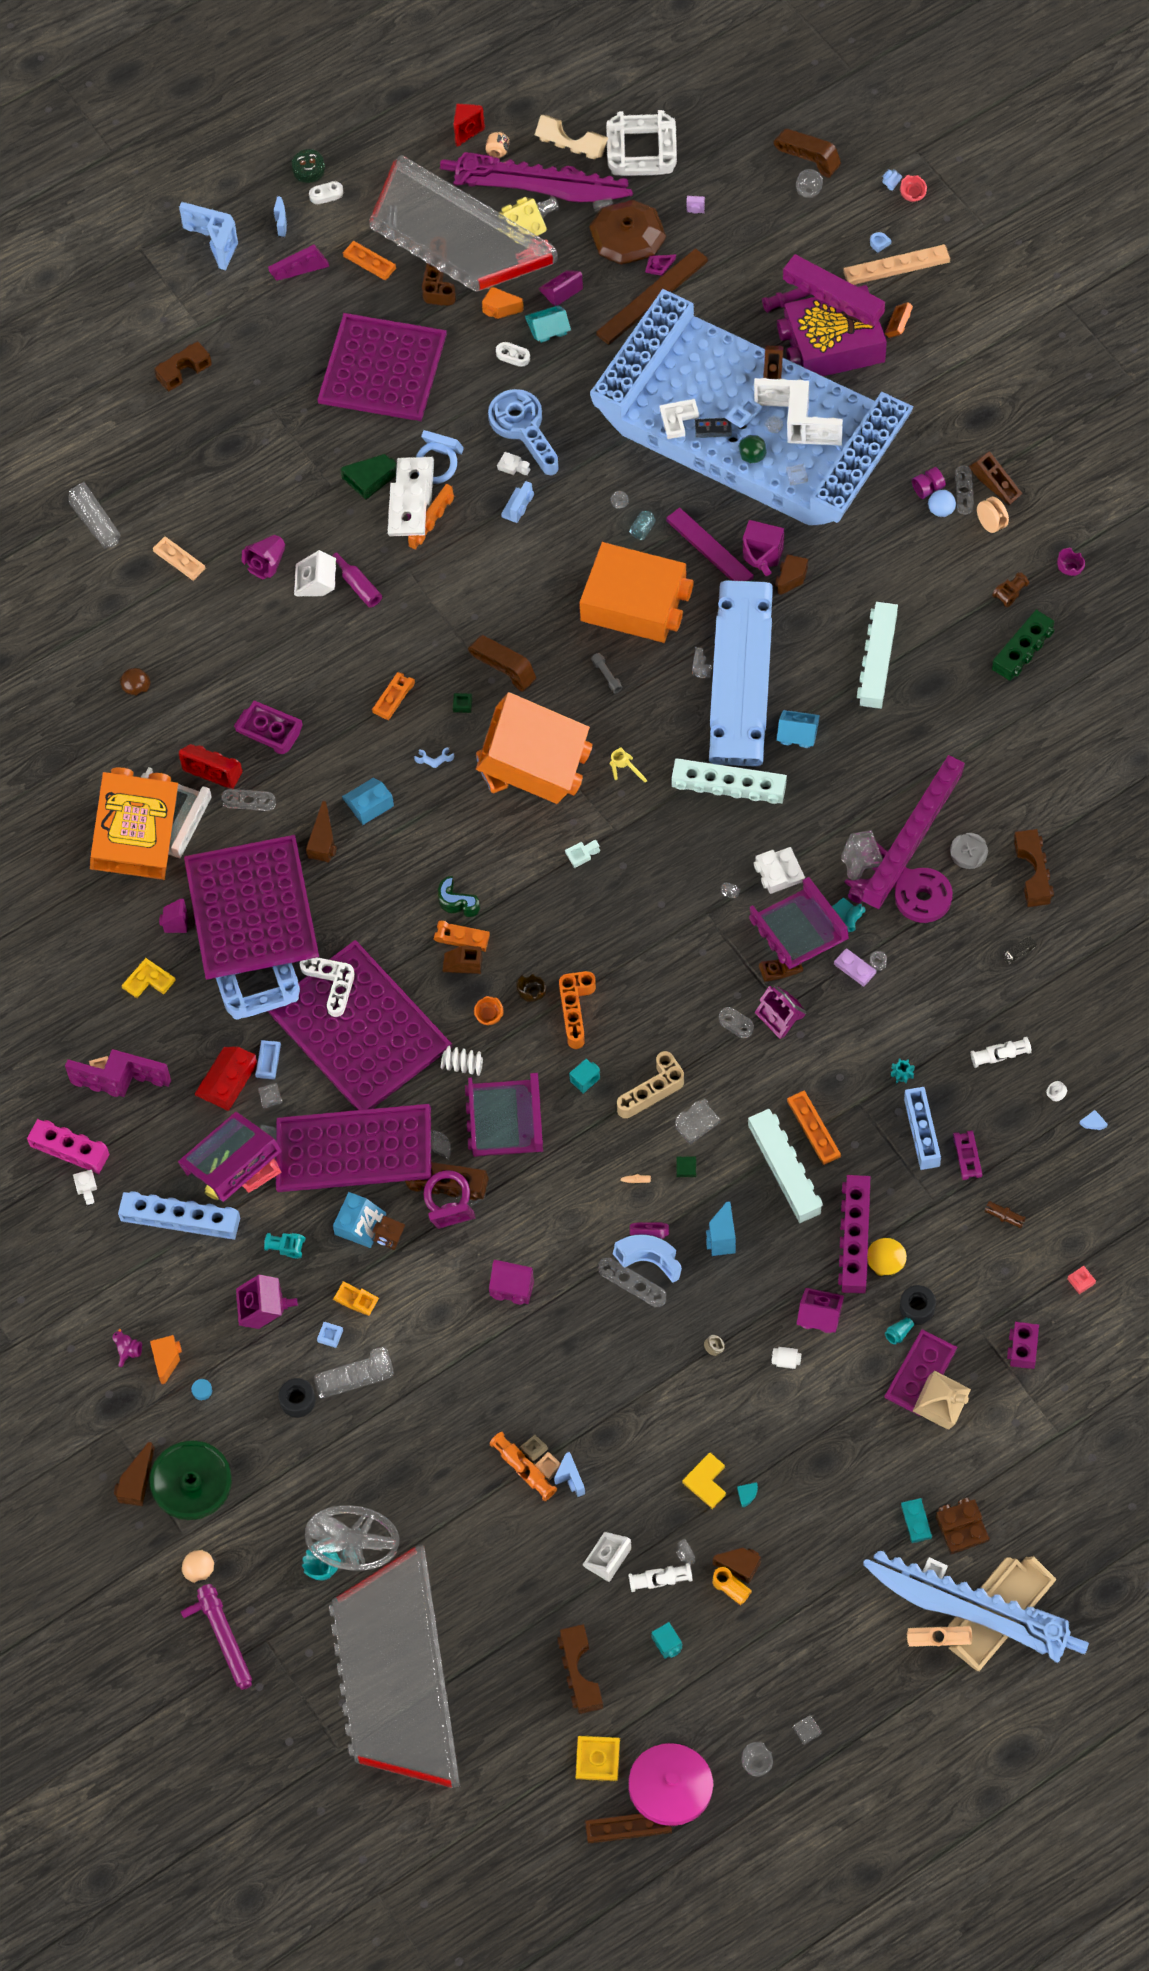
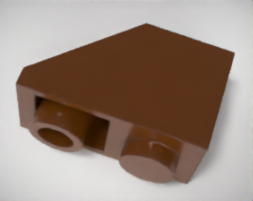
(792, 573)
(463, 960)

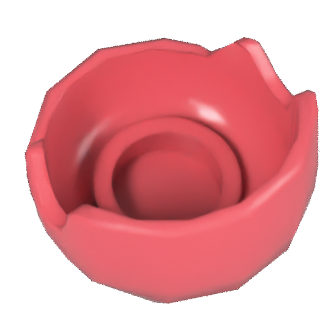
(913, 188)

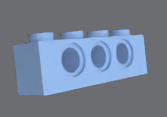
(922, 1128)

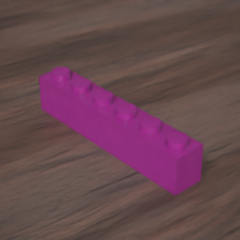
(833, 290)

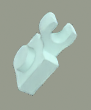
(580, 854)

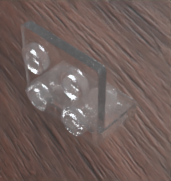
(860, 854)

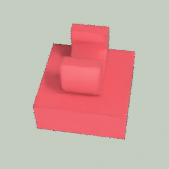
(1081, 1280)

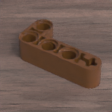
(809, 148)
(435, 290)
(504, 660)

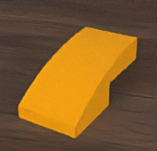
(356, 1299)

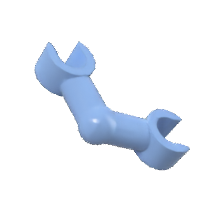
(434, 762)

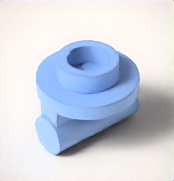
(891, 179)

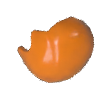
(488, 1010)

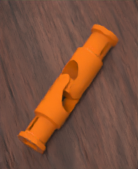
(521, 1464)

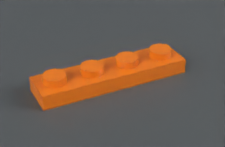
(434, 511)
(813, 1127)

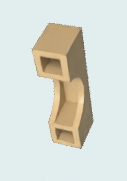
(551, 130)

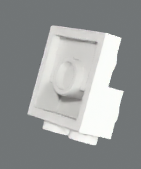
(778, 869)

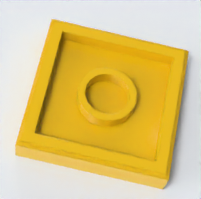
(597, 1758)

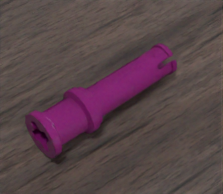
(780, 299)

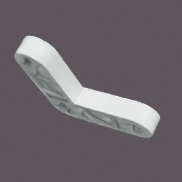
(337, 978)

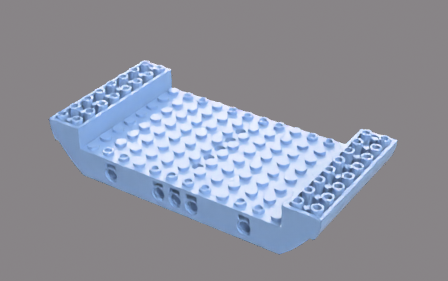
(686, 358)

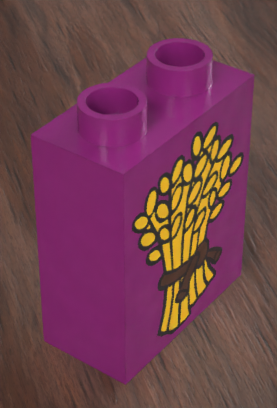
(828, 338)

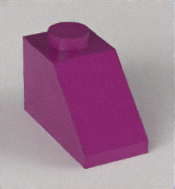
(174, 917)

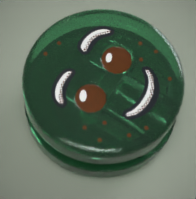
(308, 166)

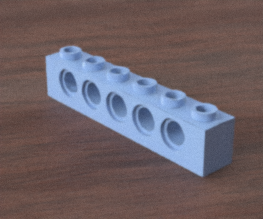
(225, 1229)

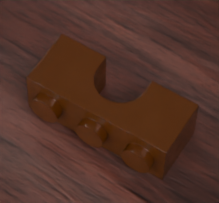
(193, 357)

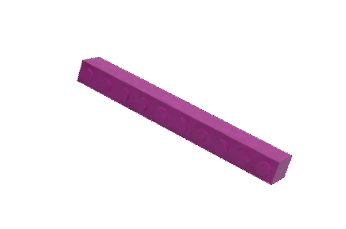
(913, 832)

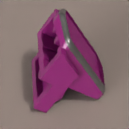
(779, 1010)

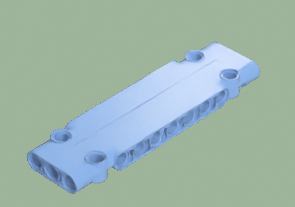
(741, 673)

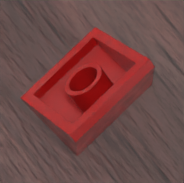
(467, 122)

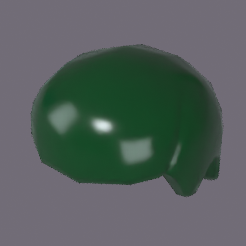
(752, 449)

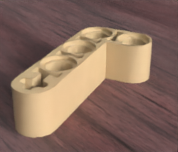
(647, 1088)

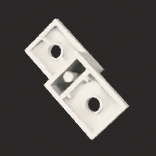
(410, 496)

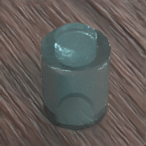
(642, 525)

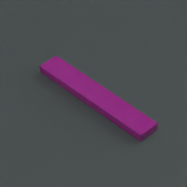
(708, 546)

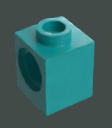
(585, 1075)
(667, 1640)

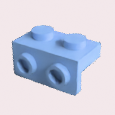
(518, 502)

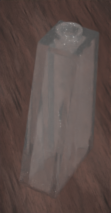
(93, 515)

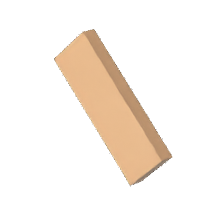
(179, 558)

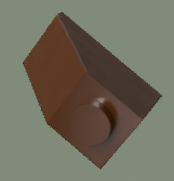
(773, 362)
(740, 1562)

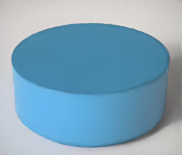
(201, 1389)

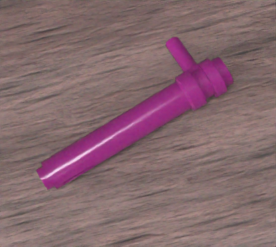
(213, 1609)

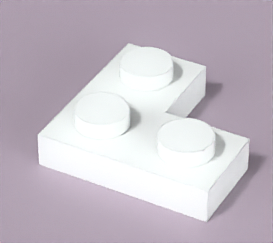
(675, 413)

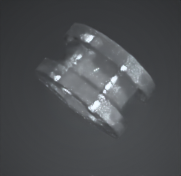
(880, 955)

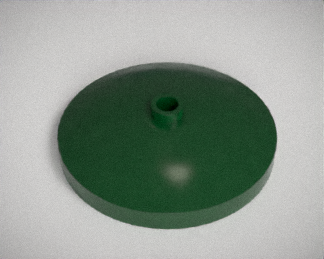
(186, 1464)

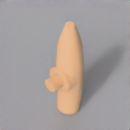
(637, 1179)

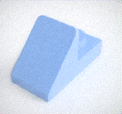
(569, 1471)

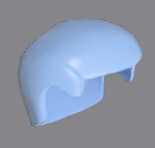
(941, 503)

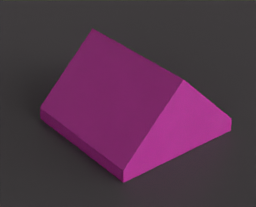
(562, 287)

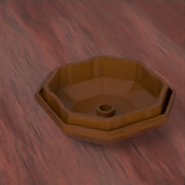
(627, 242)

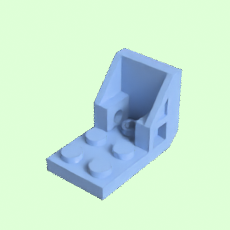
(213, 223)

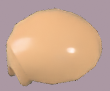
(197, 1566)

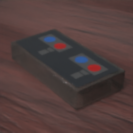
(713, 427)

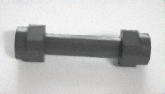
(614, 684)

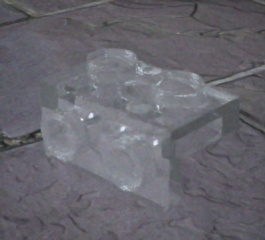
(696, 1121)

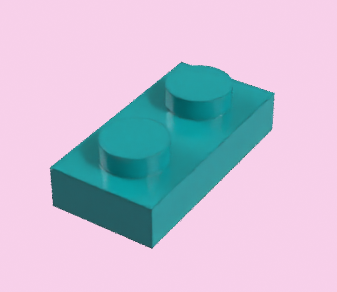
(916, 1520)

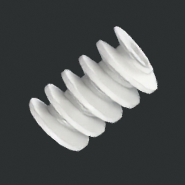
(462, 1061)

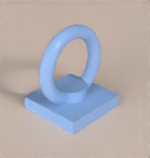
(442, 445)

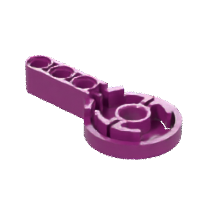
(916, 881)

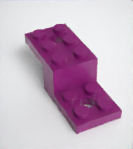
(118, 1073)

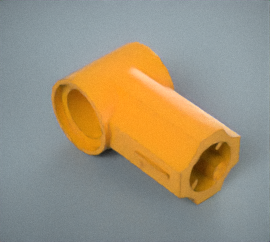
(732, 1587)

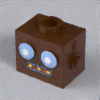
(388, 1232)

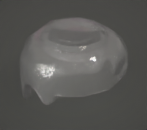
(809, 183)
(756, 1759)

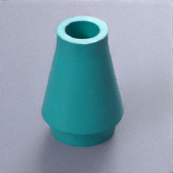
(898, 1331)

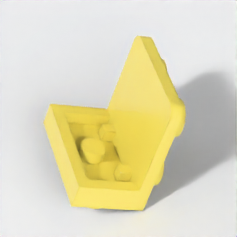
(526, 215)

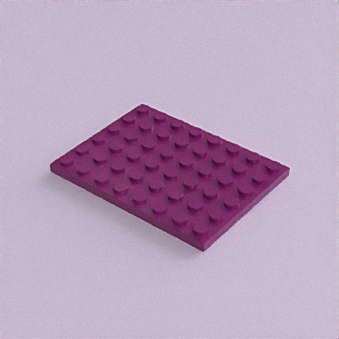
(251, 907)
(376, 1040)

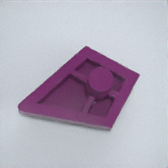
(659, 264)

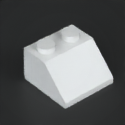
(315, 575)

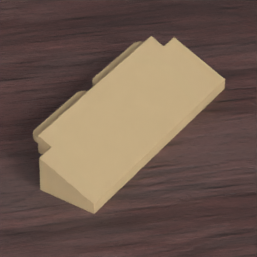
(1013, 1582)

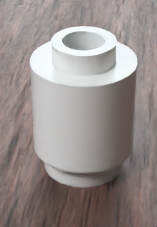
(786, 1357)

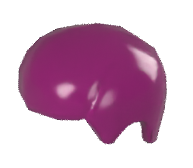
(1070, 562)

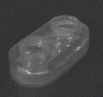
(738, 1021)

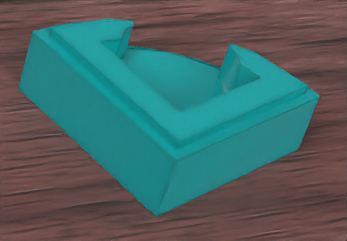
(747, 1493)

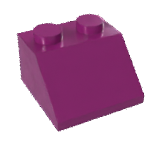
(511, 1282)
(820, 1310)

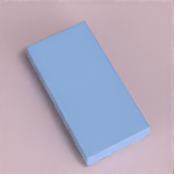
(268, 1059)

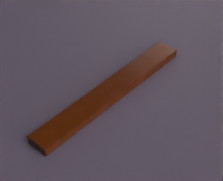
(640, 305)

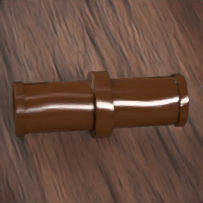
(1005, 1214)

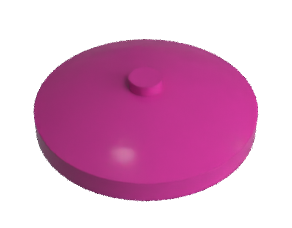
(670, 1784)

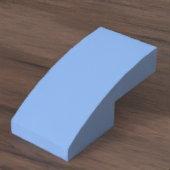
(279, 213)
(744, 413)

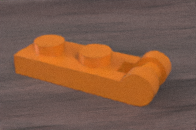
(393, 696)
(461, 935)

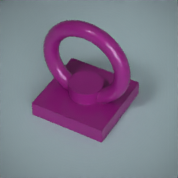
(452, 1212)

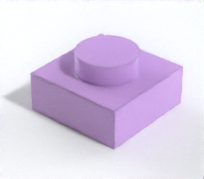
(695, 204)

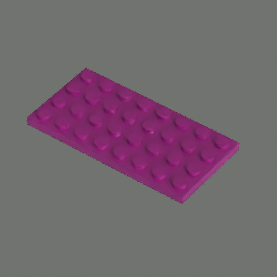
(354, 1148)

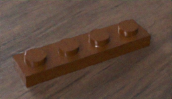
(623, 1828)

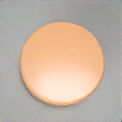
(992, 514)

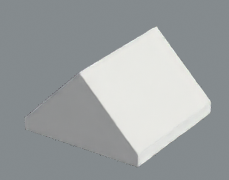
(608, 1555)

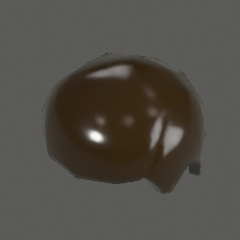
(531, 988)

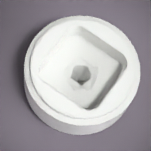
(1056, 1091)

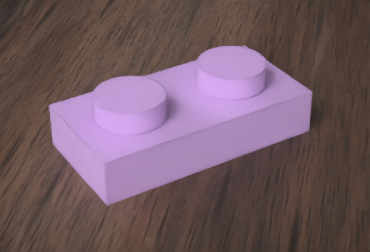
(855, 967)

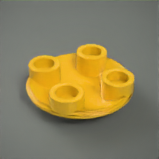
(886, 1256)

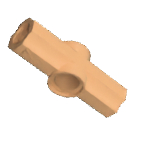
(952, 1636)

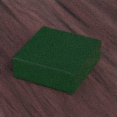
(462, 702)
(686, 1166)

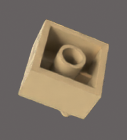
(941, 1400)

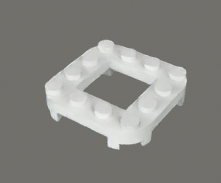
(634, 124)

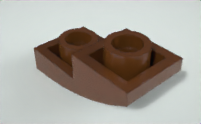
(775, 970)

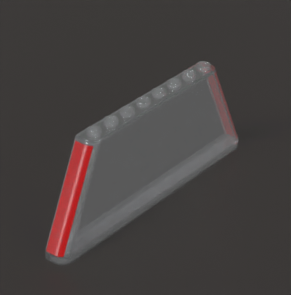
(455, 229)
(395, 1673)

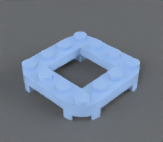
(260, 1002)

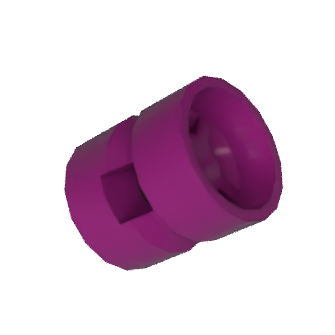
(926, 484)

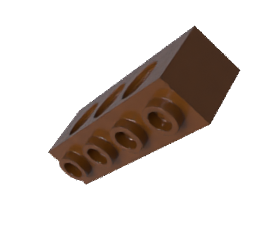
(477, 1181)

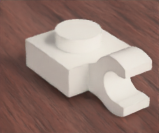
(511, 463)
(85, 1184)

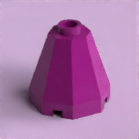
(264, 556)

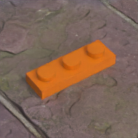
(369, 260)

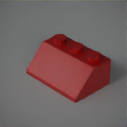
(210, 765)
(227, 1077)

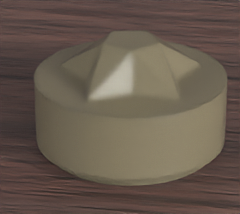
(714, 1345)

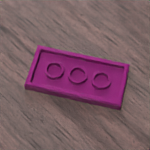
(924, 1358)

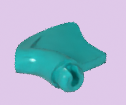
(848, 913)

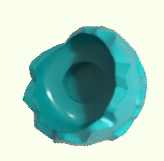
(318, 1569)

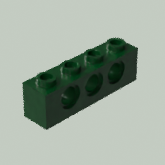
(1036, 623)

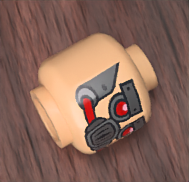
(497, 145)

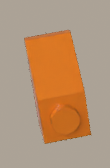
(501, 304)
(166, 1356)

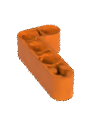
(574, 1011)

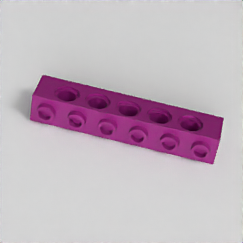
(854, 1281)

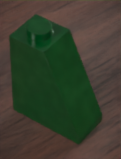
(370, 474)

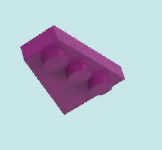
(299, 263)

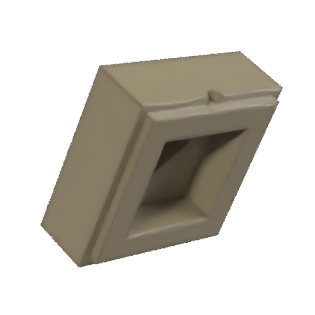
(534, 1448)

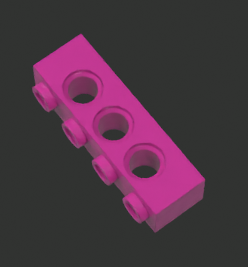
(93, 1160)

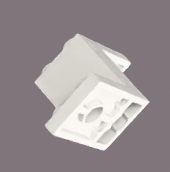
(800, 427)

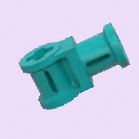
(287, 1244)

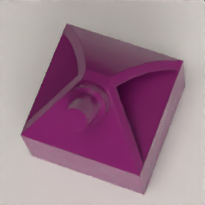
(763, 545)
(261, 1301)

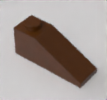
(995, 478)
(321, 841)
(134, 1480)

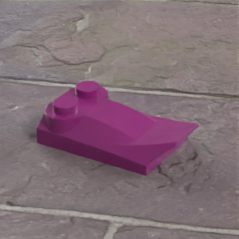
(269, 727)

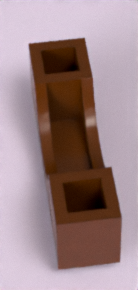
(1028, 847)
(586, 1693)

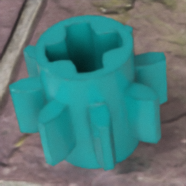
(903, 1075)

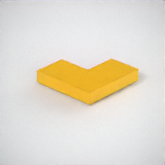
(148, 974)
(701, 1482)

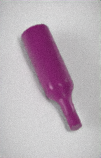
(359, 582)

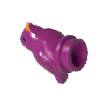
(857, 889)
(126, 1347)

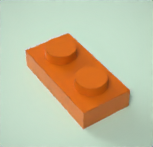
(898, 320)

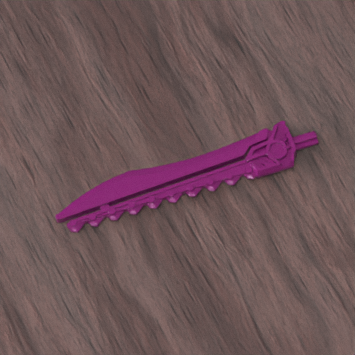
(489, 171)

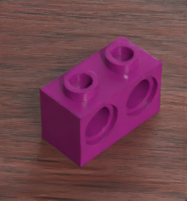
(1027, 1345)

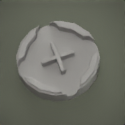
(969, 850)

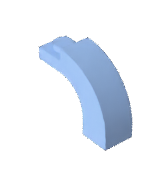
(648, 1248)

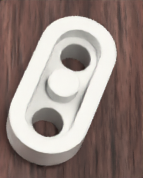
(326, 192)
(513, 354)

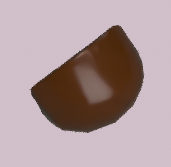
(134, 681)

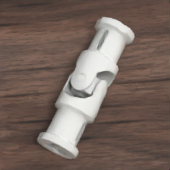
(1009, 1049)
(663, 1576)

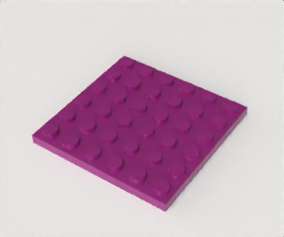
(382, 367)

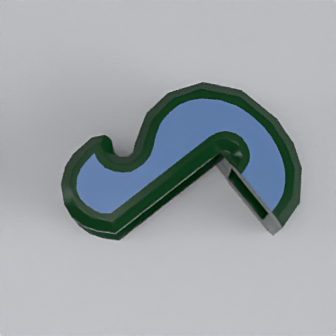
(456, 902)

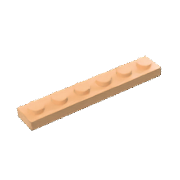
(897, 265)

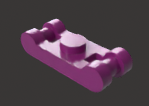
(967, 1155)

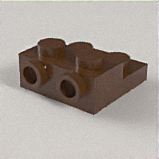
(962, 1525)

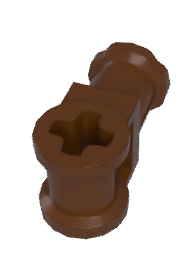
(1010, 590)

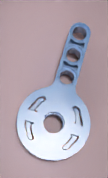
(523, 425)

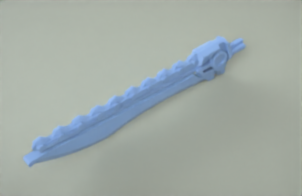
(1041, 1625)

